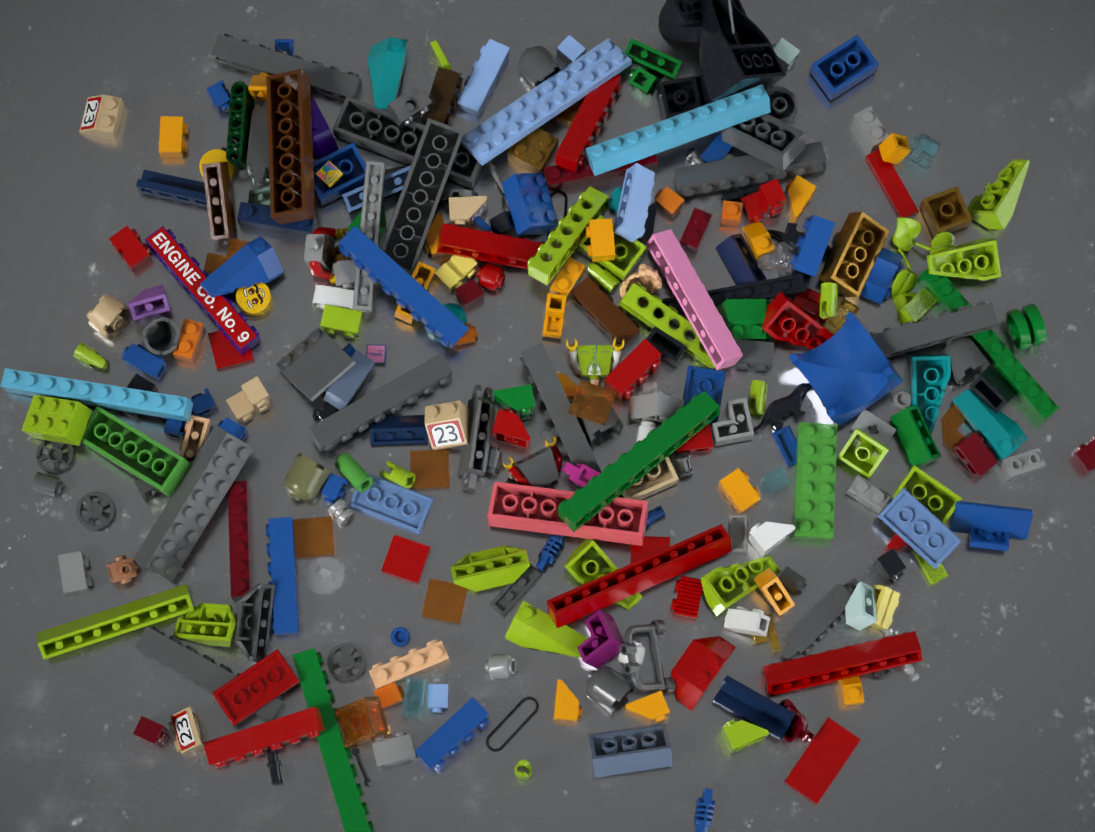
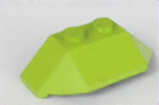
(490, 568)
(207, 625)

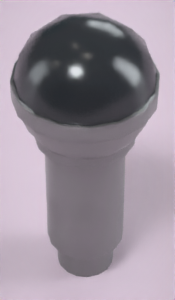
(692, 155)

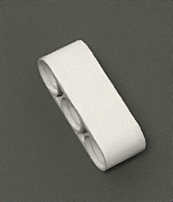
(333, 296)

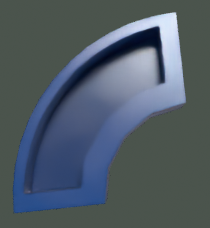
(881, 276)

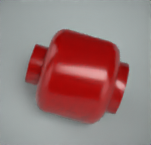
(491, 276)

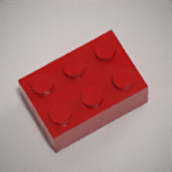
(633, 370)

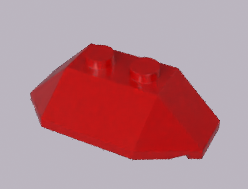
(698, 668)

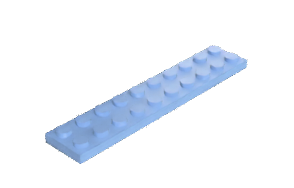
(545, 101)

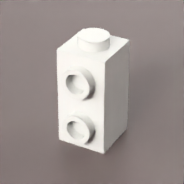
(747, 622)

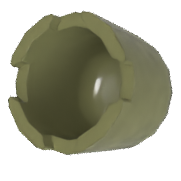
(305, 478)

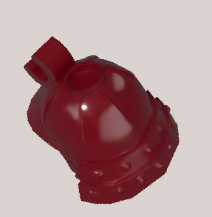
(799, 726)

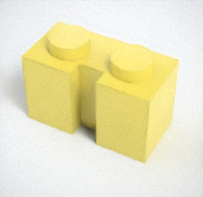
(455, 272)

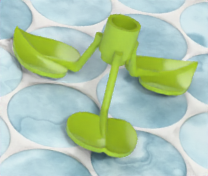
(906, 231)

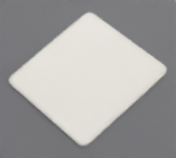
(649, 387)

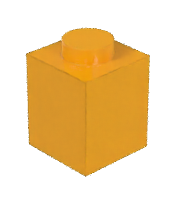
(894, 148)

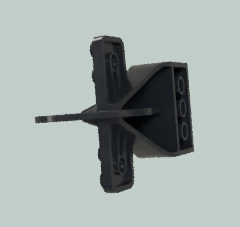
(731, 46)

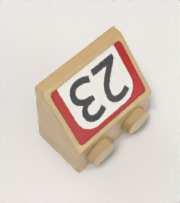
(102, 116)
(466, 209)
(447, 424)
(187, 731)

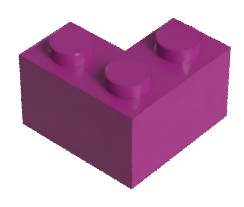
(604, 639)

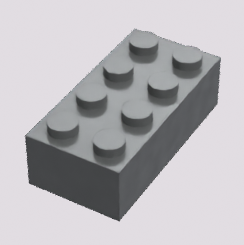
(767, 140)

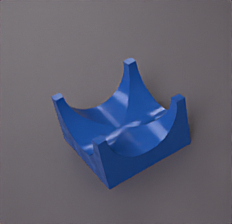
(848, 371)

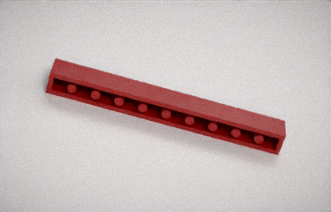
(639, 576)

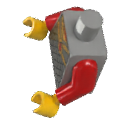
(318, 251)

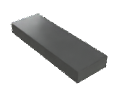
(514, 592)

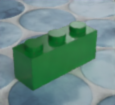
(653, 59)
(915, 436)

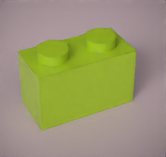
(341, 321)

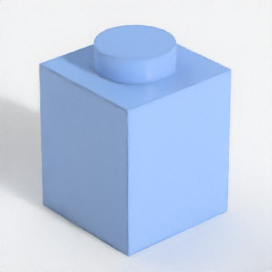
(570, 50)
(438, 697)

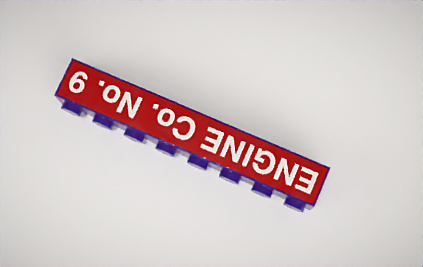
(189, 276)

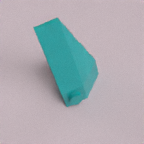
(386, 68)
(928, 384)
(998, 430)

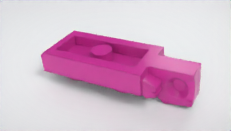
(579, 473)

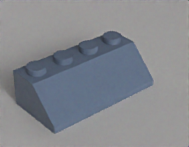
(630, 750)

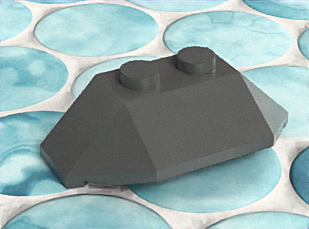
(254, 621)

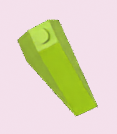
(999, 200)
(968, 260)
(731, 584)
(536, 630)

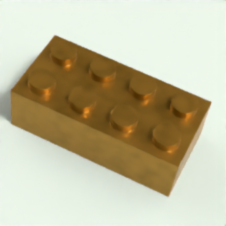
(854, 254)

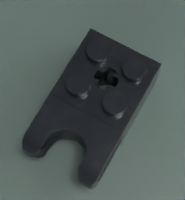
(689, 89)

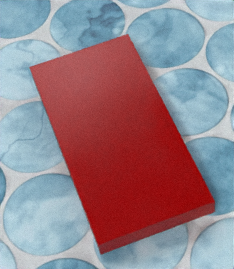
(255, 687)
(822, 760)

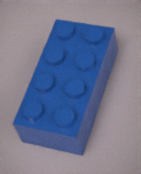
(452, 735)

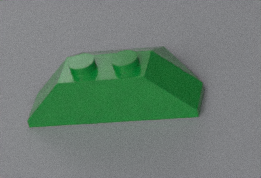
(745, 317)

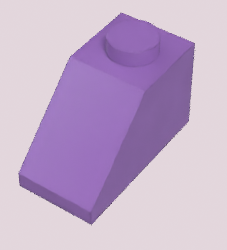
(149, 302)

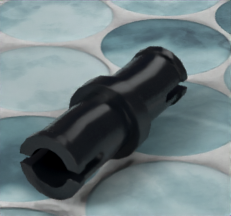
(739, 193)
(274, 765)

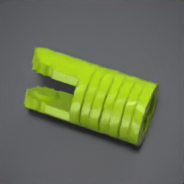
(603, 277)
(828, 299)
(90, 356)
(757, 397)
(399, 475)
(523, 775)

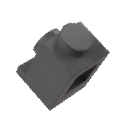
(146, 490)

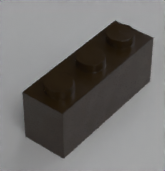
(443, 95)

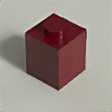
(469, 294)

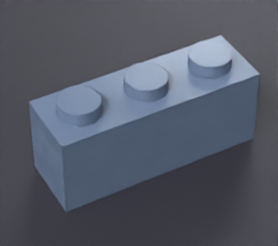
(345, 387)

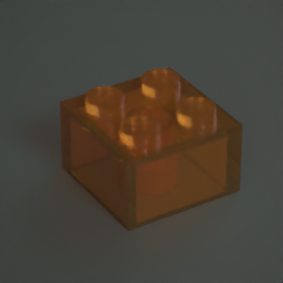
(362, 721)

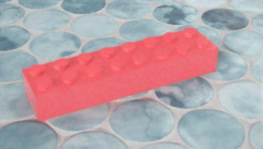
(537, 511)

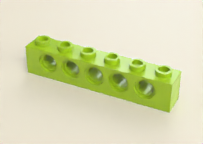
(546, 270)
(646, 315)

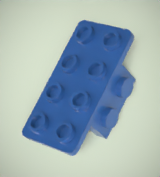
(991, 524)

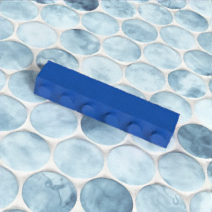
(283, 576)

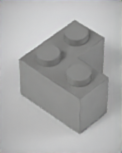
(653, 406)
(737, 428)

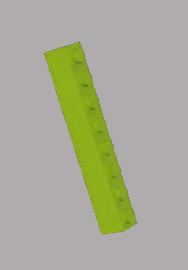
(115, 621)

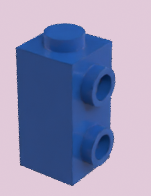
(143, 361)

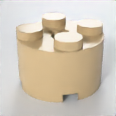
(109, 316)

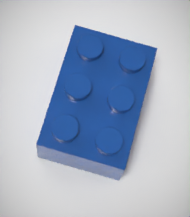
(844, 67)
(350, 164)
(530, 203)
(812, 245)

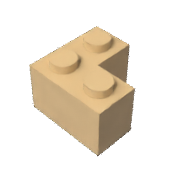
(249, 401)

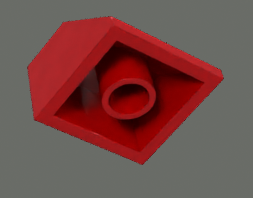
(510, 429)

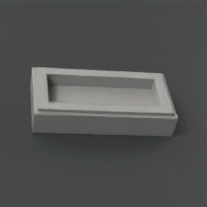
(738, 532)

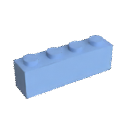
(483, 77)
(634, 202)

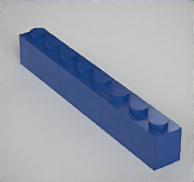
(403, 287)

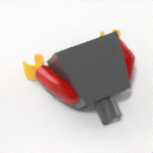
(538, 468)

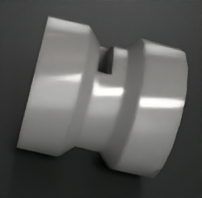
(341, 512)

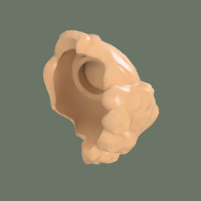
(646, 277)

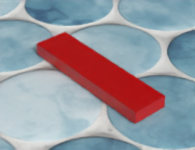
(892, 185)

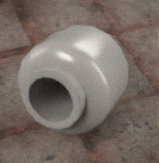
(500, 666)

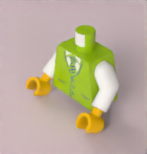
(594, 361)

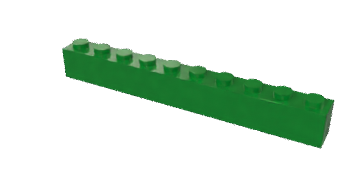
(994, 350)
(638, 461)
(331, 743)

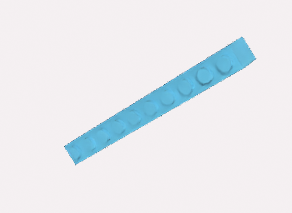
(678, 130)
(98, 394)

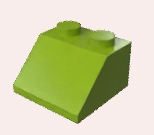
(863, 453)
(741, 734)

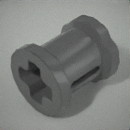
(683, 464)

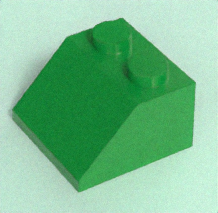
(518, 399)

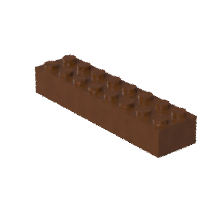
(290, 147)

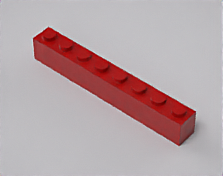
(842, 663)

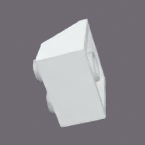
(769, 536)

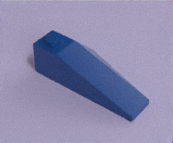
(250, 265)

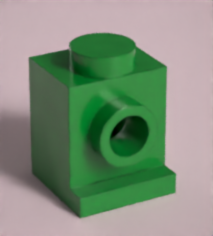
(650, 84)

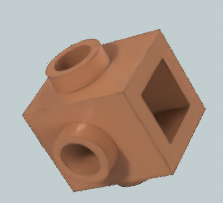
(115, 569)

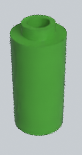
(353, 472)

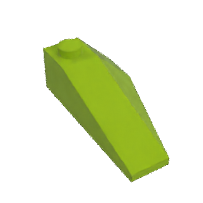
(590, 563)

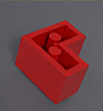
(767, 201)

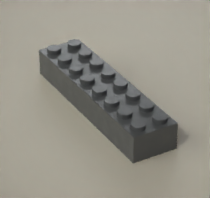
(379, 132)
(421, 193)
(193, 503)

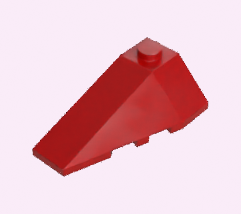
(793, 324)

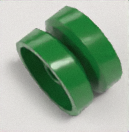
(1026, 327)

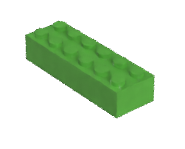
(134, 451)
(815, 482)

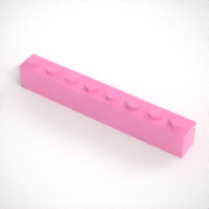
(694, 299)

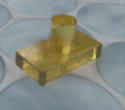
(771, 636)

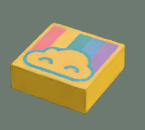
(329, 174)

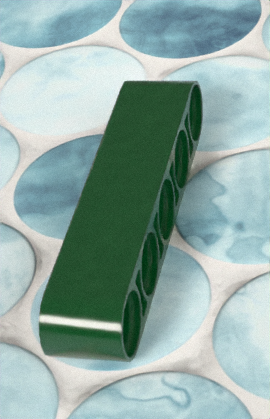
(239, 125)

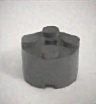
(786, 101)

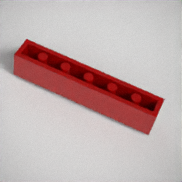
(587, 124)
(486, 246)
(263, 737)

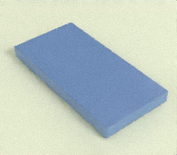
(393, 504)
(919, 528)

